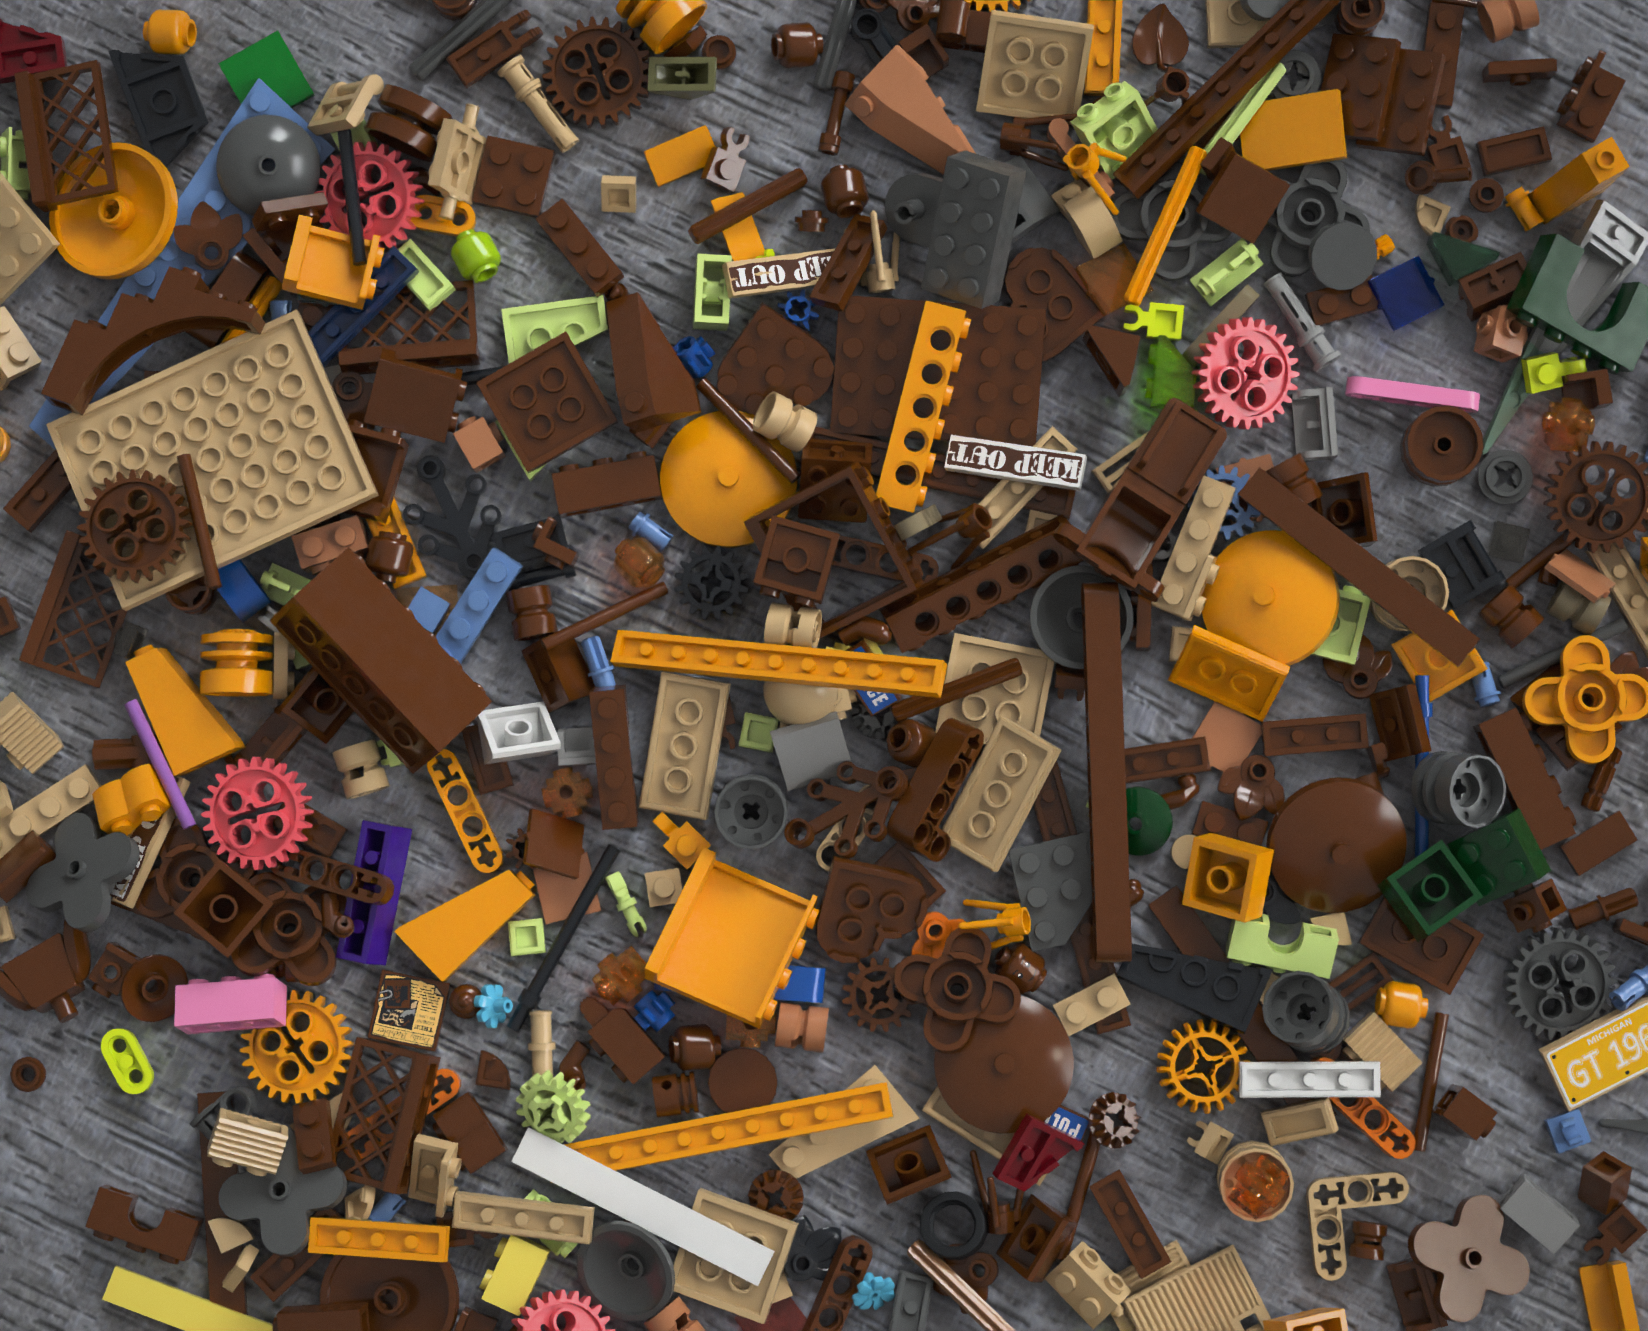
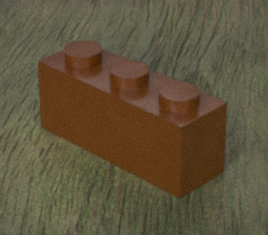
(606, 484)

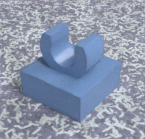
(1567, 1130)

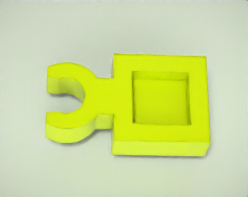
(1159, 320)

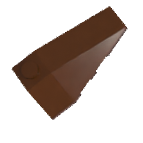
(647, 372)

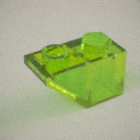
(1171, 375)

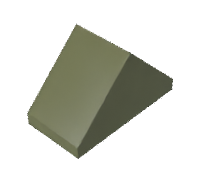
(682, 76)

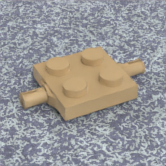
(457, 161)

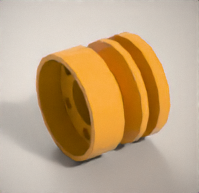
(666, 19)
(236, 664)

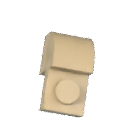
(1088, 217)

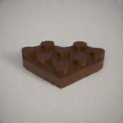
(1049, 282)
(773, 357)
(866, 906)

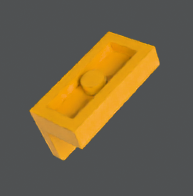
(1608, 1297)

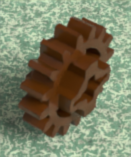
(866, 985)

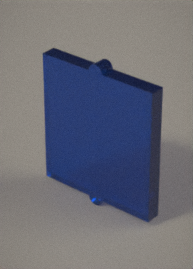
(1405, 293)

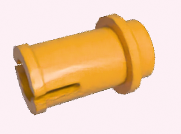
(1523, 208)

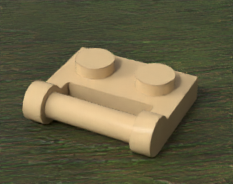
(345, 105)

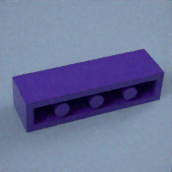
(384, 851)

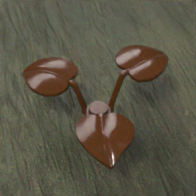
(1164, 41)

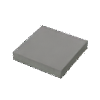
(810, 750)

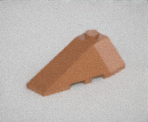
(905, 111)

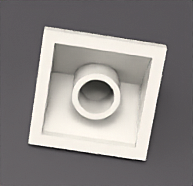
(517, 733)

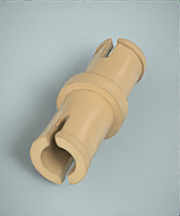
(541, 1041)

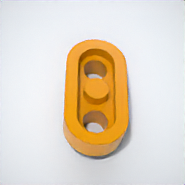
(442, 226)

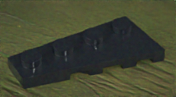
(1202, 985)

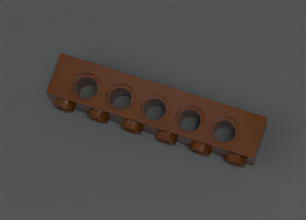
(966, 578)

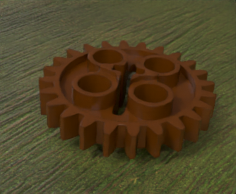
(625, 62)
(1572, 484)
(149, 552)

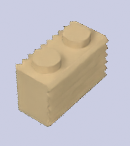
(26, 735)
(1375, 1041)
(247, 1142)

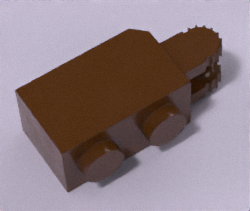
(621, 1039)

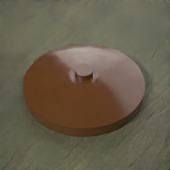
(1336, 844)
(1008, 1070)
(398, 1291)

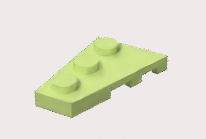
(536, 324)

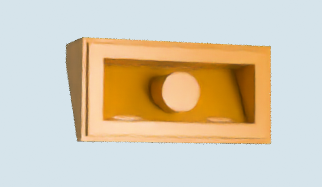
(679, 155)
(743, 237)

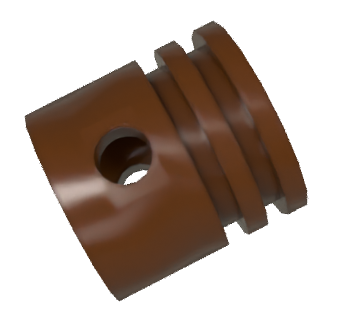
(675, 1094)

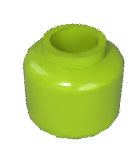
(475, 256)

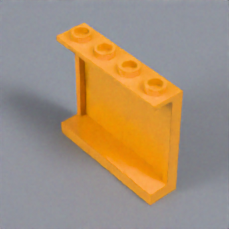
(731, 940)

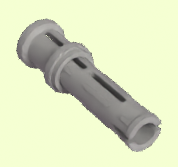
(1277, 287)

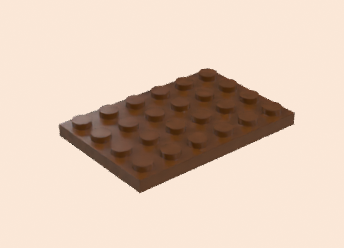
(992, 391)

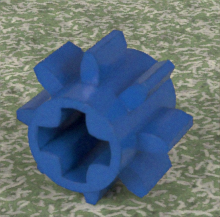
(801, 302)
(695, 355)
(654, 1010)

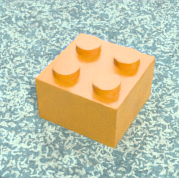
(1227, 877)

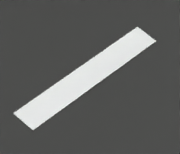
(643, 1206)

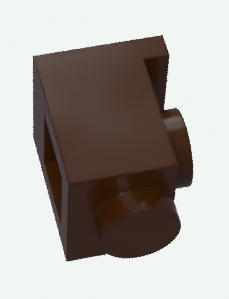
(119, 958)

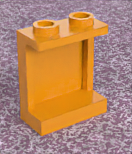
(324, 269)

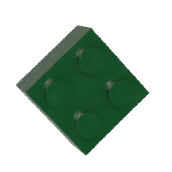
(1500, 856)
(1430, 891)

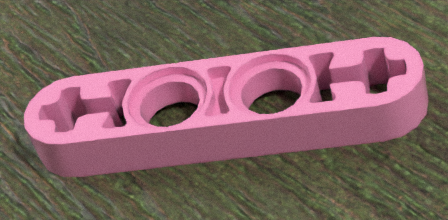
(1411, 394)

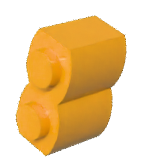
(130, 800)

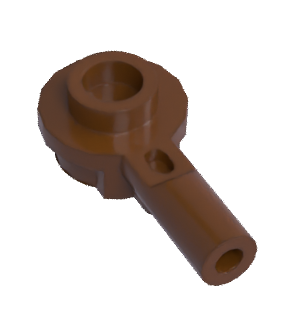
(1423, 176)

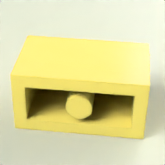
(515, 1273)

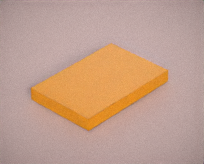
(1296, 131)
(1228, 673)

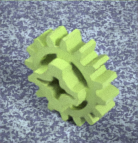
(538, 1102)

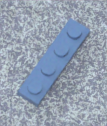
(478, 603)

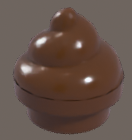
(462, 1001)

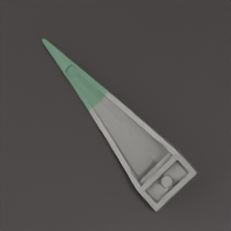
(1611, 252)

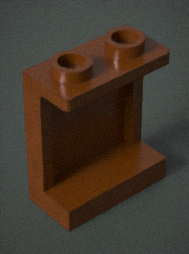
(414, 398)
(384, 458)

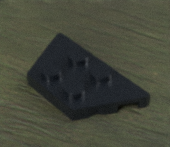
(160, 101)

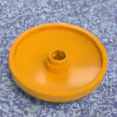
(120, 230)
(719, 480)
(1272, 597)

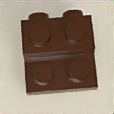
(796, 561)

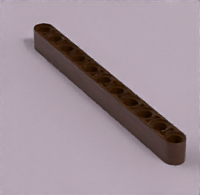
(1106, 772)

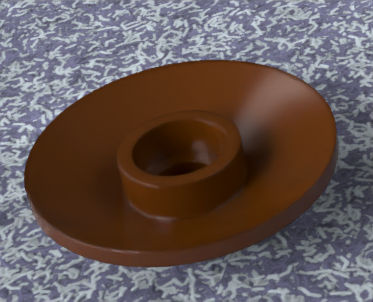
(159, 1001)

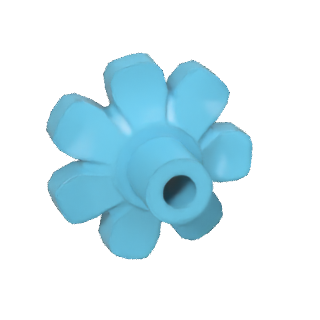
(492, 1005)
(873, 1292)

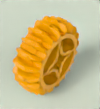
(1174, 1077)

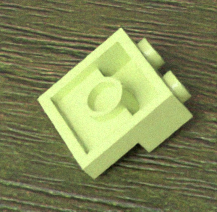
(1115, 123)
(1346, 635)

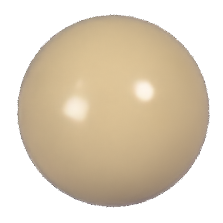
(798, 702)

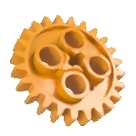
(322, 1028)

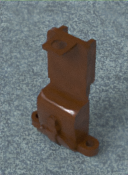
(1147, 499)

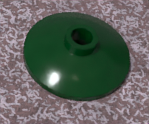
(1155, 820)

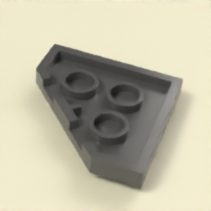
(1053, 886)

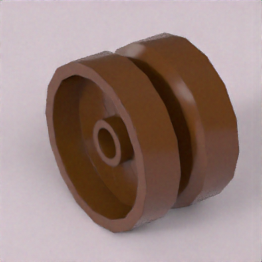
(407, 122)
(1426, 460)

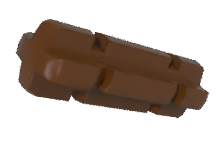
(1601, 781)

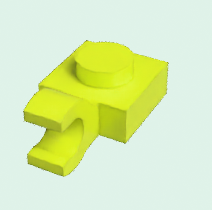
(1546, 371)

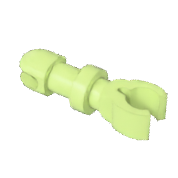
(625, 902)

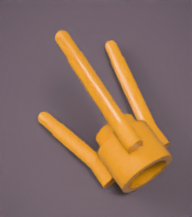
(1084, 162)
(1012, 922)

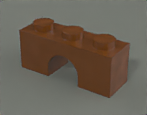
(115, 1217)

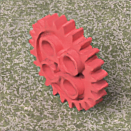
(378, 219)
(1245, 373)
(249, 783)
(575, 1310)

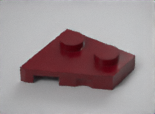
(28, 51)
(1033, 1152)

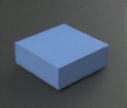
(428, 609)

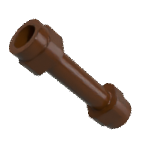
(842, 86)

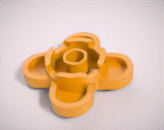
(1613, 697)

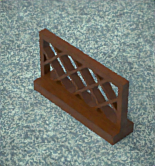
(40, 147)
(429, 354)
(51, 607)
(410, 1115)

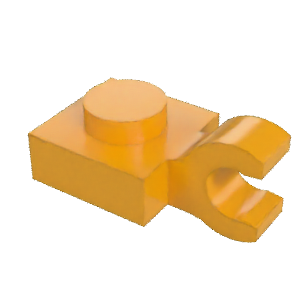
(683, 842)

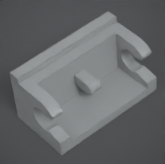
(1314, 424)
(576, 747)
(1539, 1213)

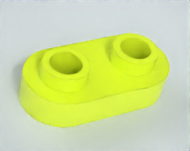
(125, 1062)

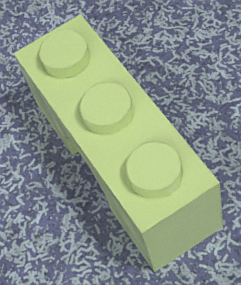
(1310, 952)

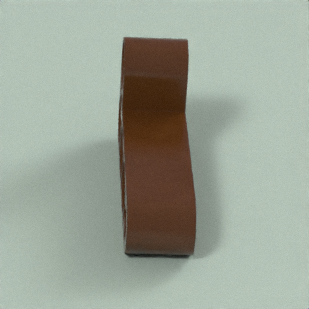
(961, 27)
(933, 789)

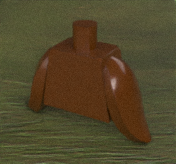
(49, 974)

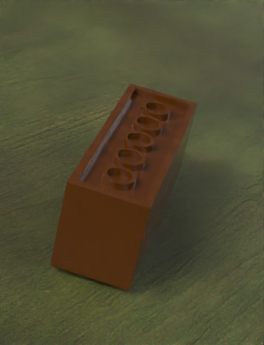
(381, 660)

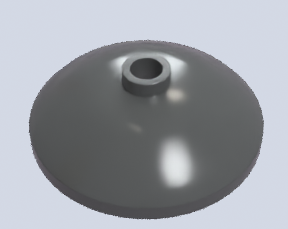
(260, 139)
(1053, 611)
(619, 1283)

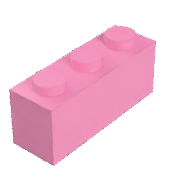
(230, 1004)

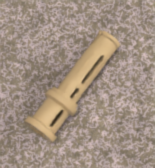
(529, 91)

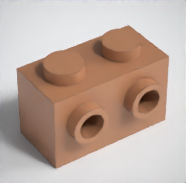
(324, 544)

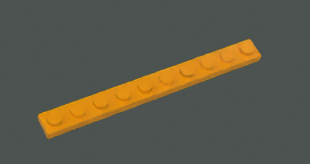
(779, 663)
(739, 1128)

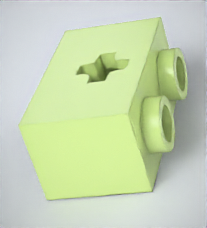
(710, 293)

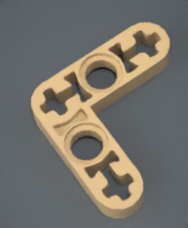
(1332, 1211)

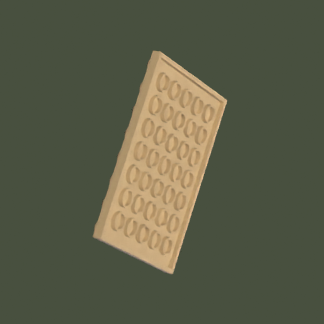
(260, 438)

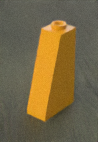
(1579, 180)
(182, 718)
(460, 927)

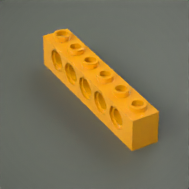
(933, 318)

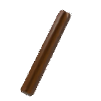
(747, 206)
(958, 689)

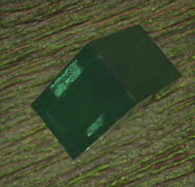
(1458, 257)

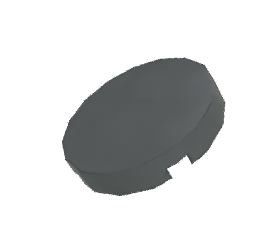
(1342, 255)

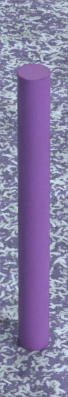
(160, 764)

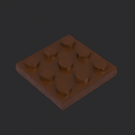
(547, 402)

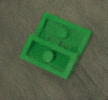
(271, 63)

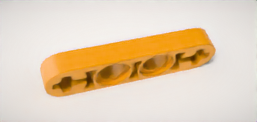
(468, 809)

